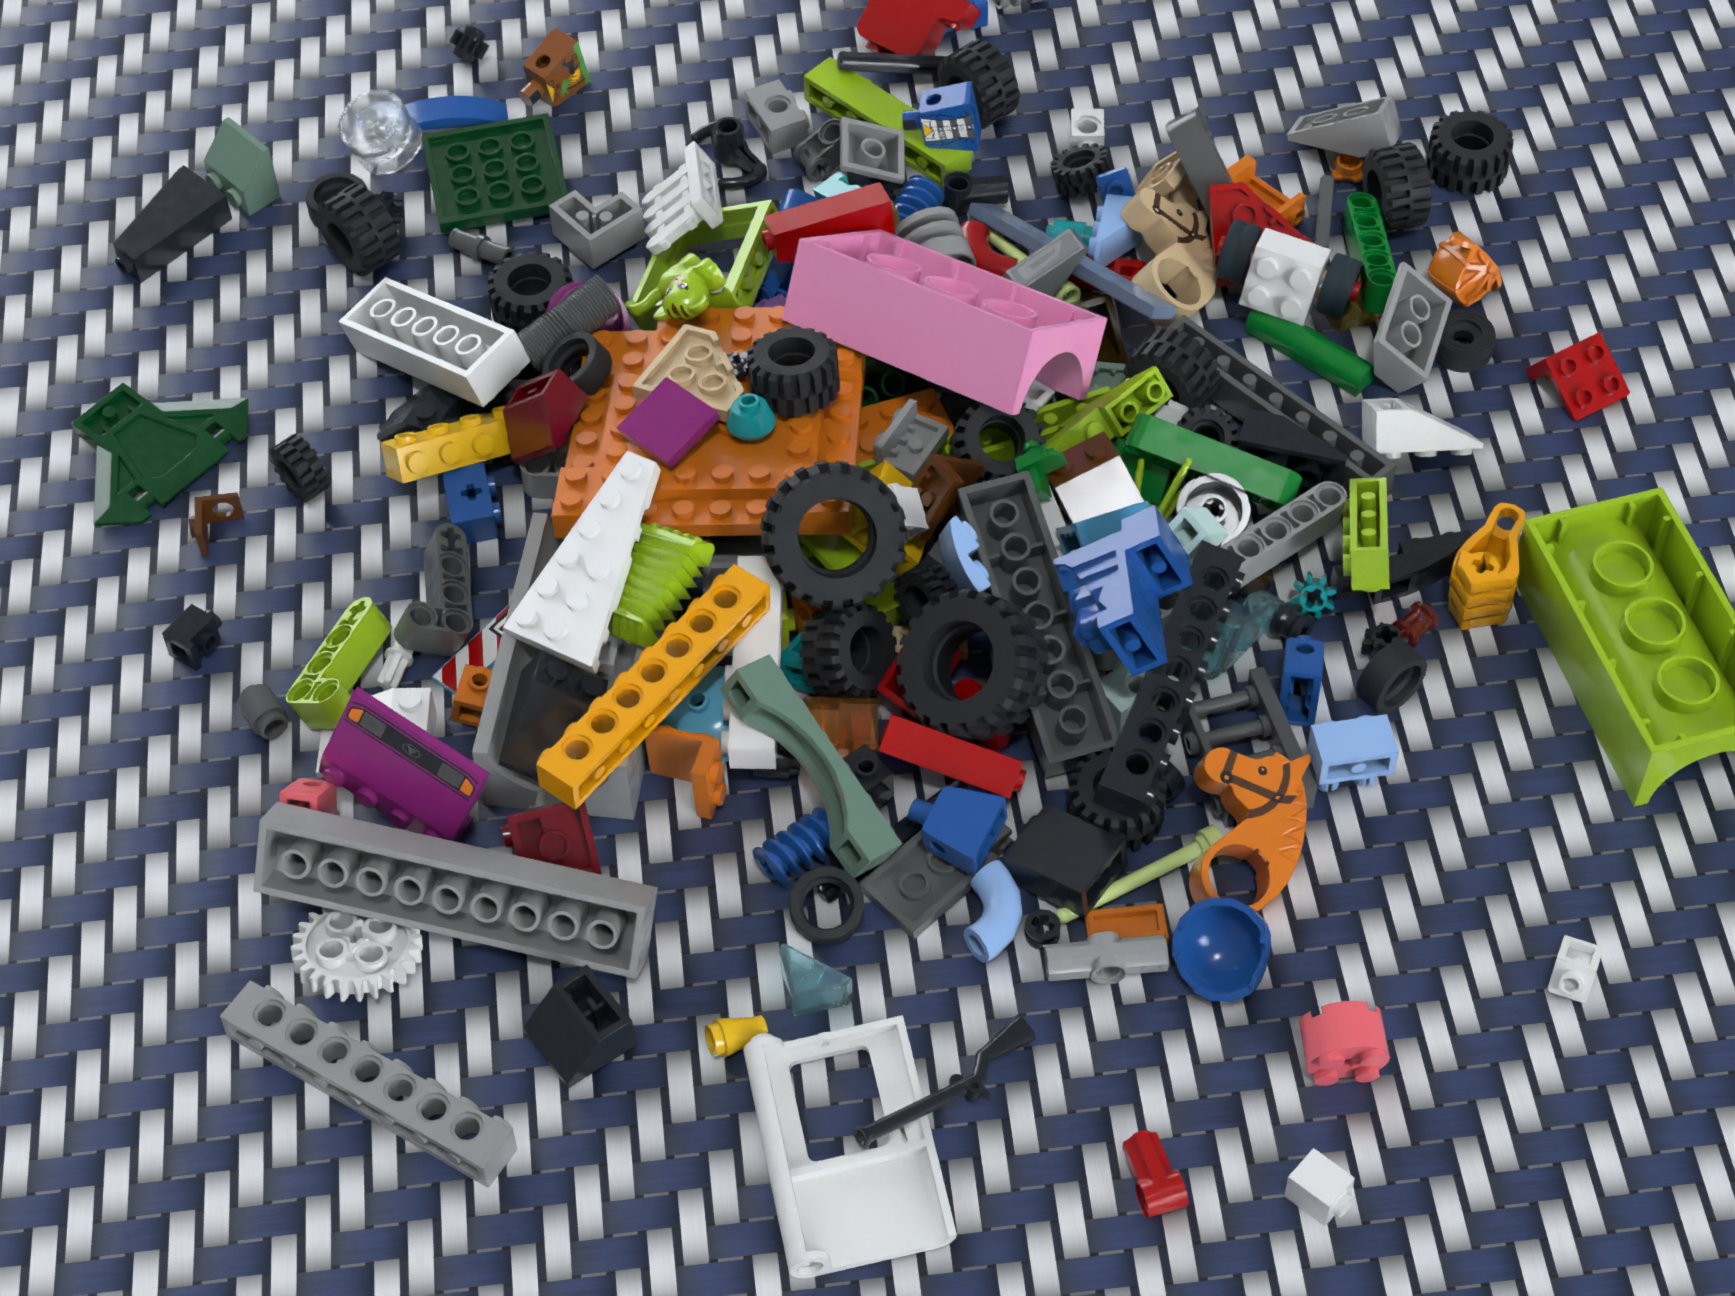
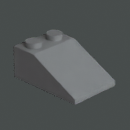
(1350, 128)

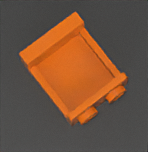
(1290, 209)

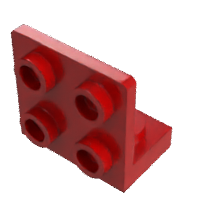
(1583, 376)

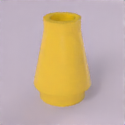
(731, 1035)

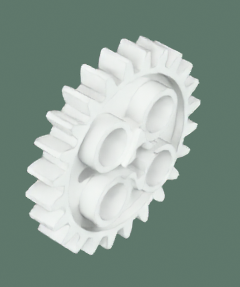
(354, 953)

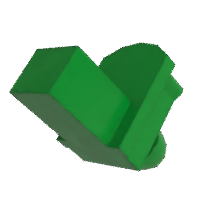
(1039, 463)

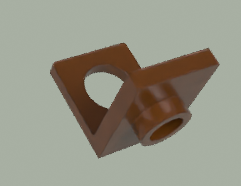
(206, 514)

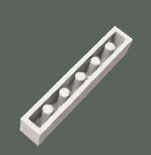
(744, 743)

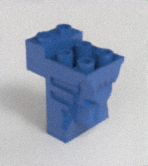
(1118, 588)

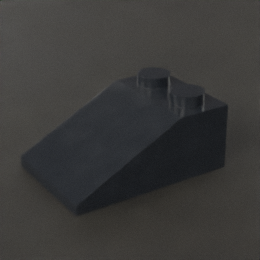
(1292, 447)
(545, 703)

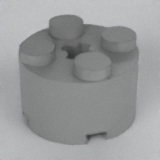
(1218, 492)

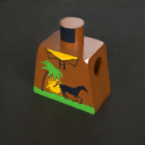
(554, 70)

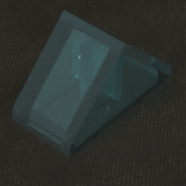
(812, 984)

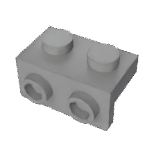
(909, 440)

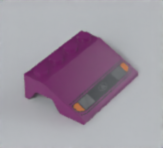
(402, 770)

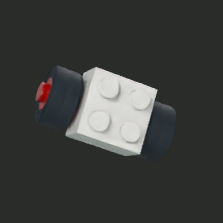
(1286, 273)

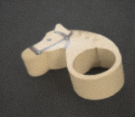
(1181, 249)

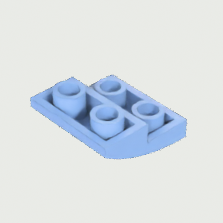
(956, 546)

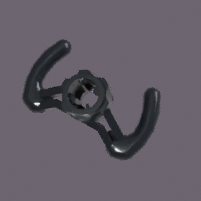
(732, 149)

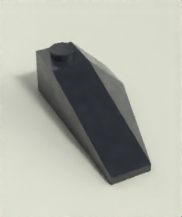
(423, 409)

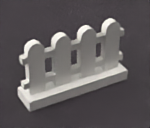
(683, 201)

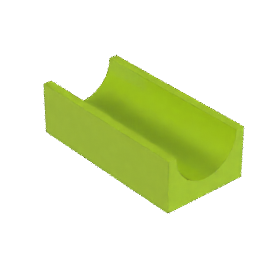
(1635, 632)

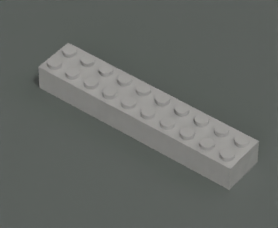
(455, 889)

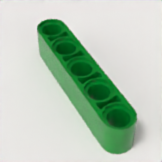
(1369, 244)
(1171, 445)

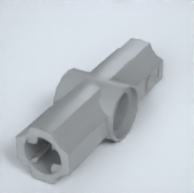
(1106, 958)

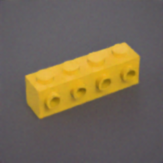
(446, 446)

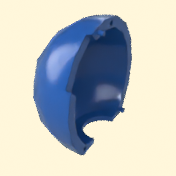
(1222, 948)

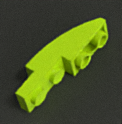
(1114, 410)

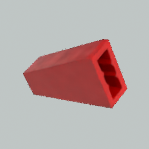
(843, 213)
(951, 756)

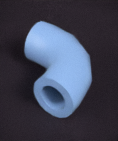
(1000, 912)

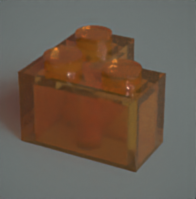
(847, 720)

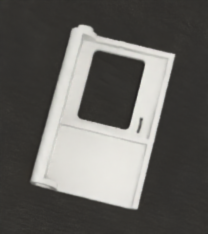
(858, 1203)

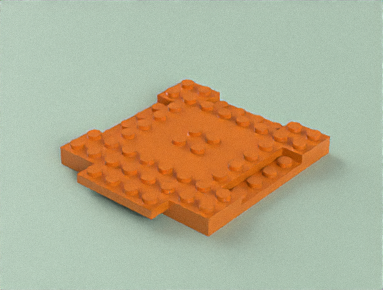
(722, 479)

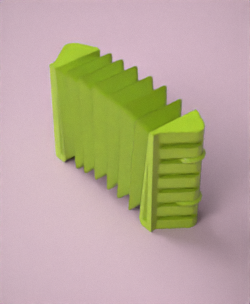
(657, 581)

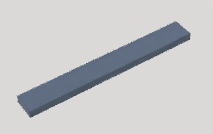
(1087, 270)

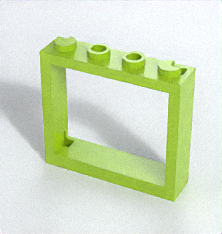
(746, 272)

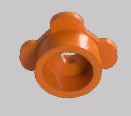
(1348, 168)

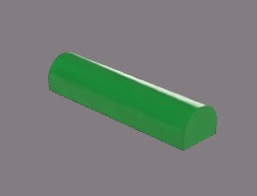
(1312, 351)

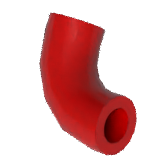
(987, 259)

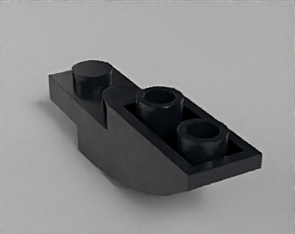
(1413, 568)

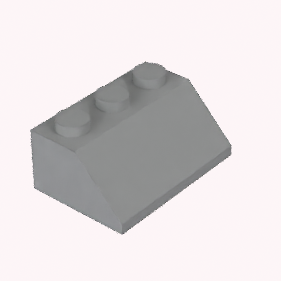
(1409, 330)

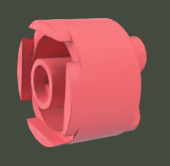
(1344, 1042)

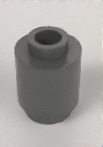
(263, 711)

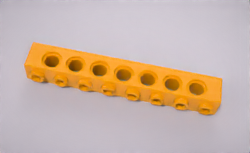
(653, 686)

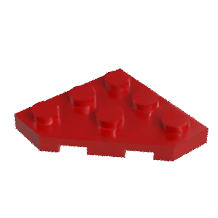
(1240, 202)

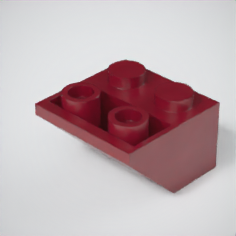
(542, 415)

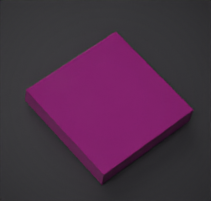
(668, 422)

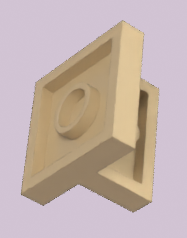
(1170, 181)

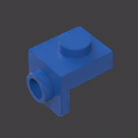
(1115, 182)

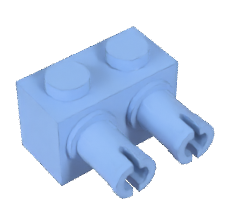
(1352, 751)

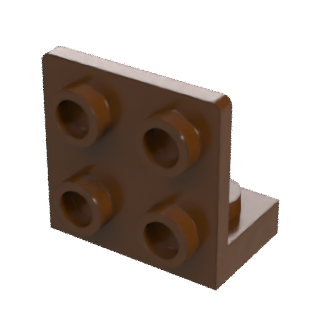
(938, 487)

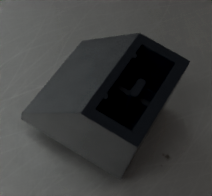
(579, 1027)

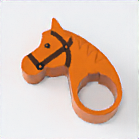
(1270, 817)

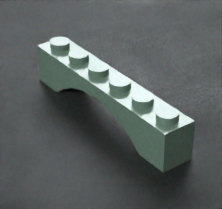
(769, 702)

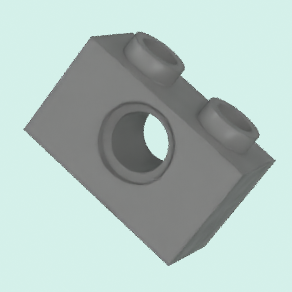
(776, 116)

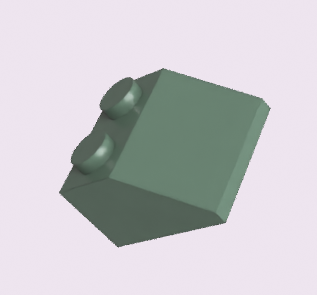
(241, 168)

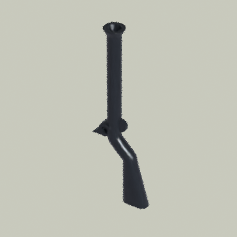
(1009, 1038)

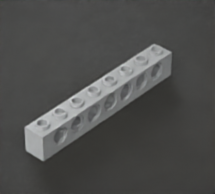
(477, 1158)

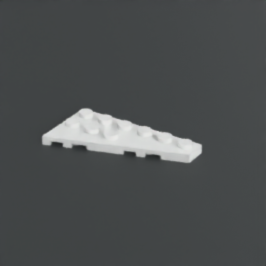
(585, 578)

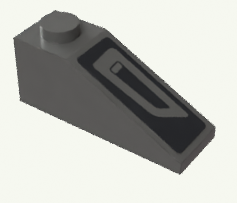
(1050, 265)

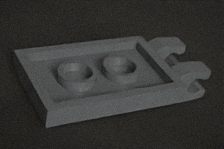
(919, 886)

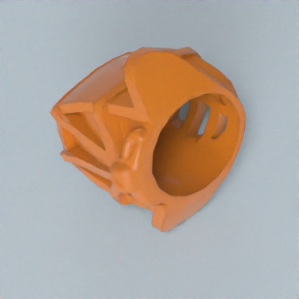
(1463, 270)

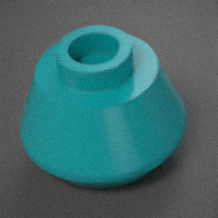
(750, 418)

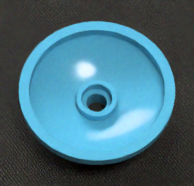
(706, 717)

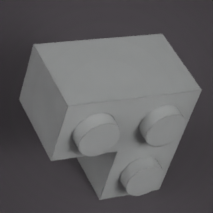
(598, 231)

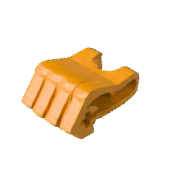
(1487, 597)

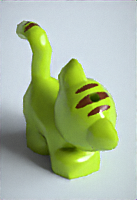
(683, 290)

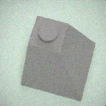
(872, 150)

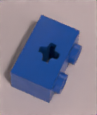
(470, 502)

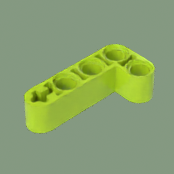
(325, 682)

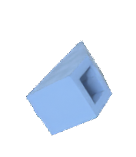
(1110, 233)

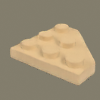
(697, 365)

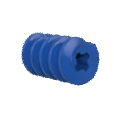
(917, 195)
(794, 847)

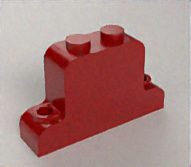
(913, 25)

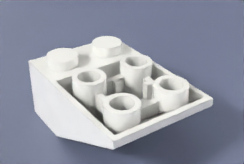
(1399, 427)

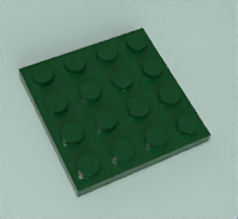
(494, 172)

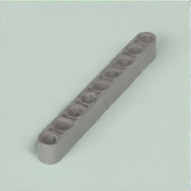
(1268, 543)

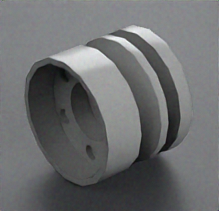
(937, 230)

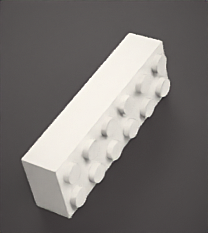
(435, 341)

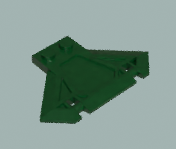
(154, 449)

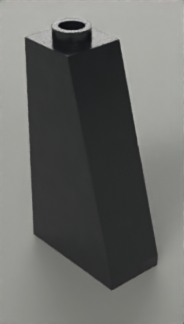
(171, 224)

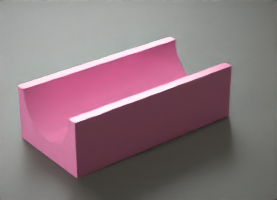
(942, 318)

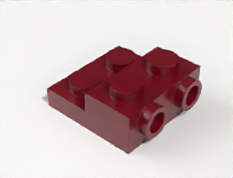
(553, 836)

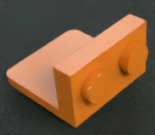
(692, 759)

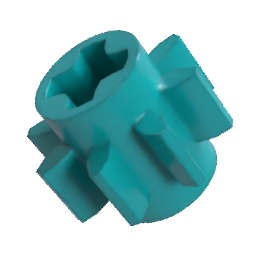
(1310, 585)

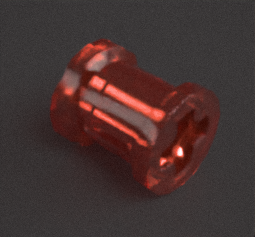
(1414, 625)

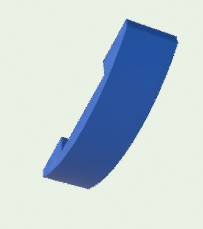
(456, 111)

